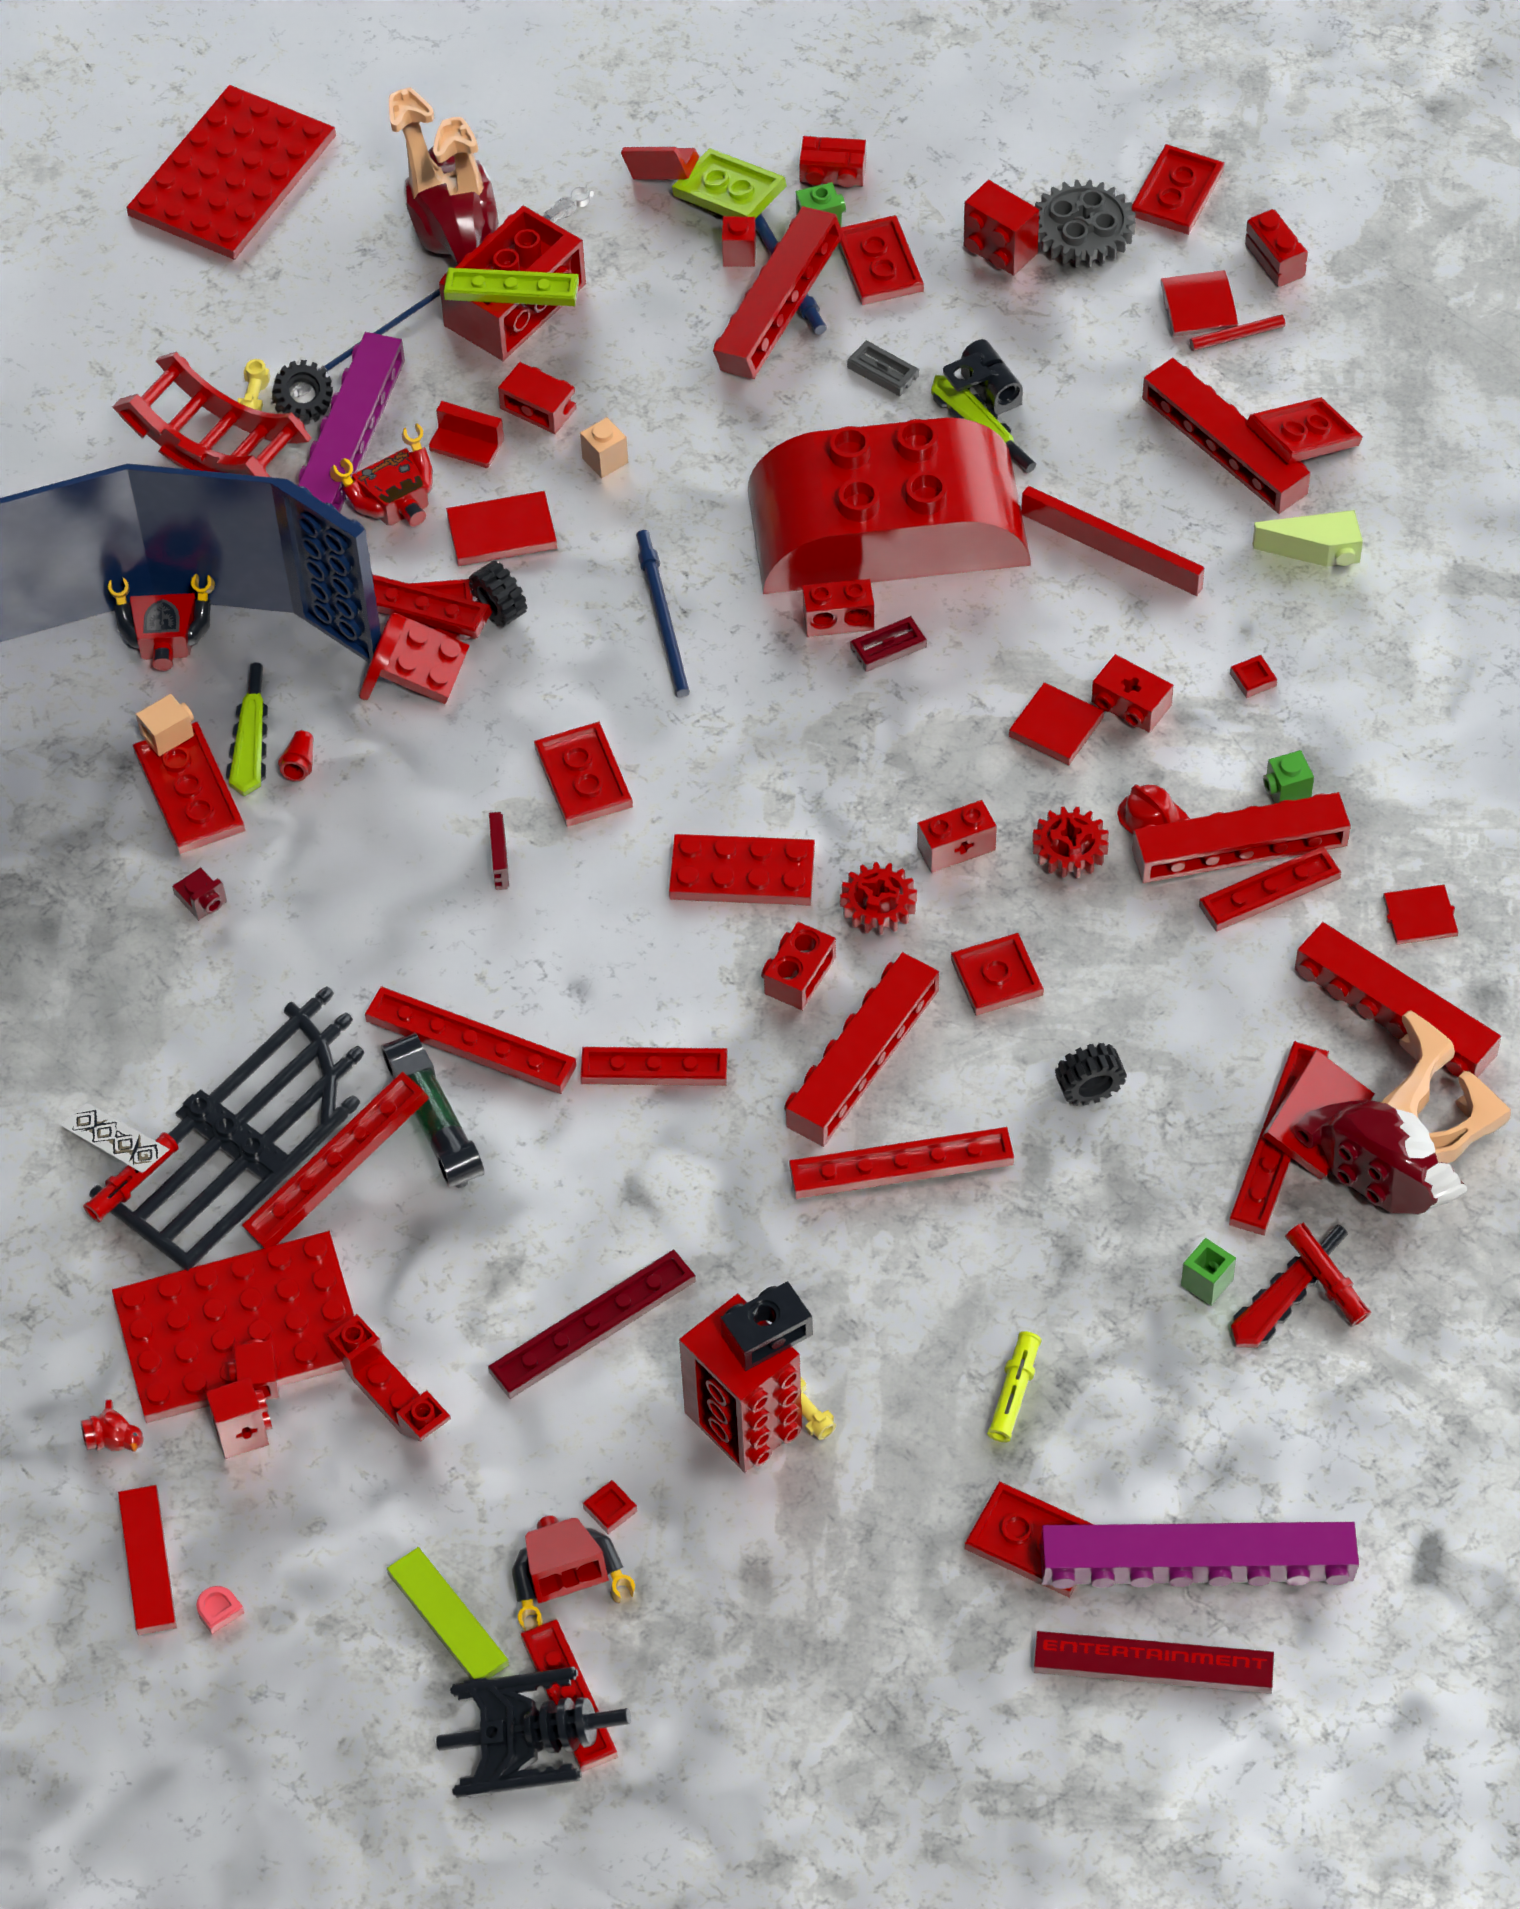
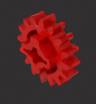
(1070, 842)
(878, 898)

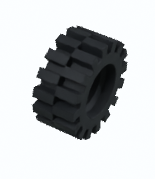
(307, 374)
(499, 590)
(1090, 1074)

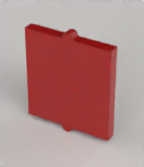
(1420, 914)

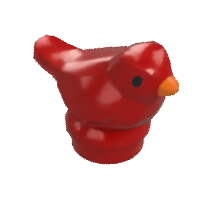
(110, 1431)

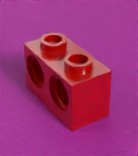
(838, 607)
(804, 967)

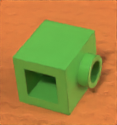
(821, 198)
(1288, 777)
(1208, 1271)

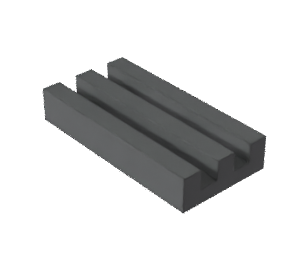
(879, 371)

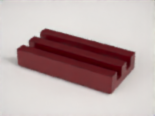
(891, 647)
(499, 851)

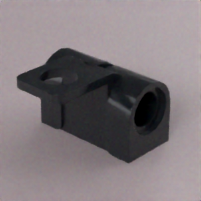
(987, 375)

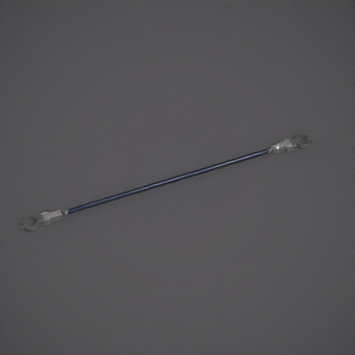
(562, 209)

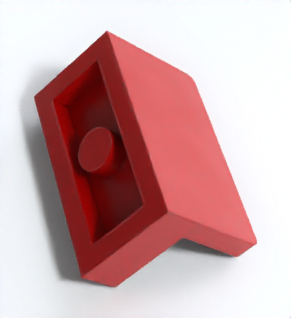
(660, 162)
(467, 434)

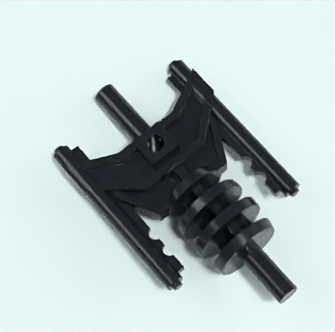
(516, 1731)

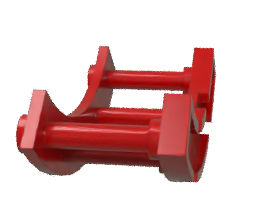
(184, 452)

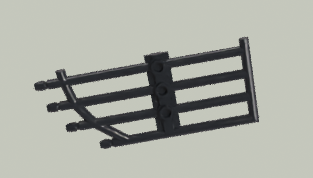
(241, 1141)

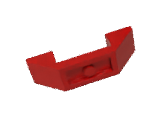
(383, 1383)

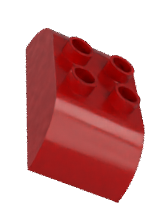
(886, 504)

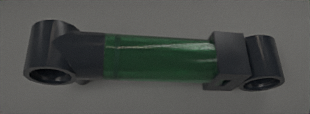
(454, 1152)

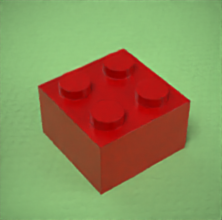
(1001, 227)

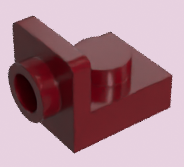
(200, 893)

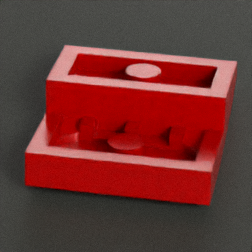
(1199, 303)

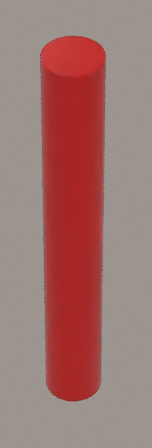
(1237, 332)

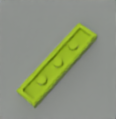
(511, 287)
(447, 1616)

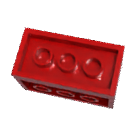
(520, 244)
(737, 1408)

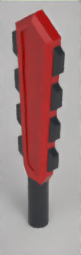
(1273, 1305)

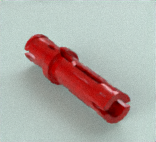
(100, 1205)
(1336, 1285)

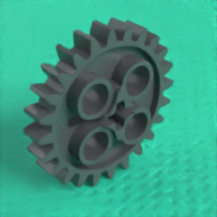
(1085, 223)

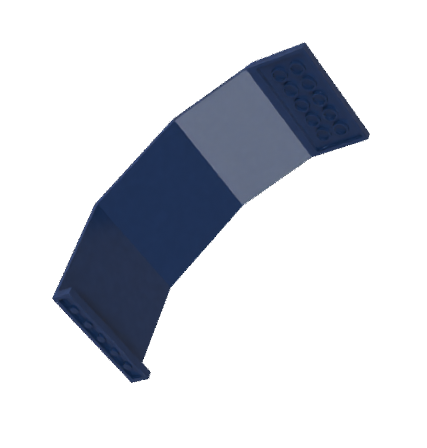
(162, 525)

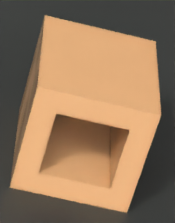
(604, 447)
(165, 724)

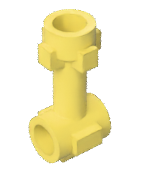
(258, 378)
(818, 1423)

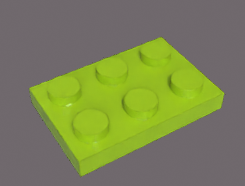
(729, 185)

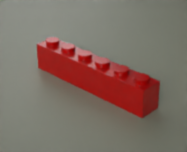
(777, 292)
(1224, 435)
(1240, 837)
(1386, 994)
(861, 1049)

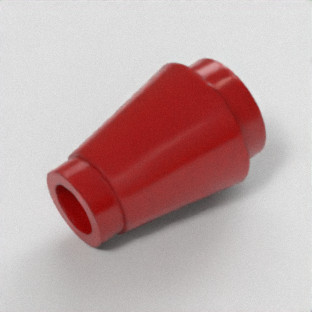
(297, 757)

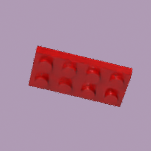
(742, 869)

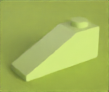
(1316, 539)

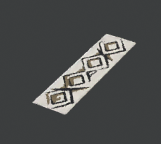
(114, 1137)

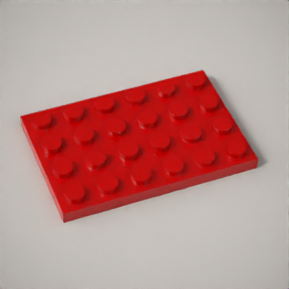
(231, 172)
(187, 1322)

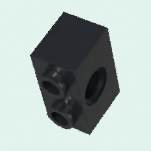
(758, 1343)

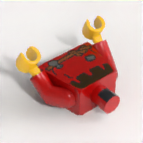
(393, 486)

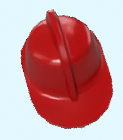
(1148, 806)

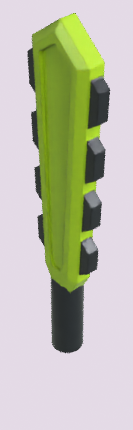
(971, 407)
(249, 750)

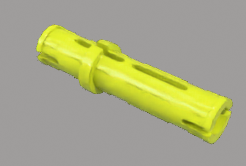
(1025, 1349)

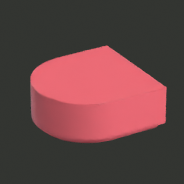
(218, 1608)

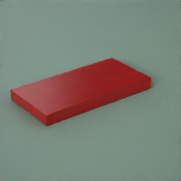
(190, 792)

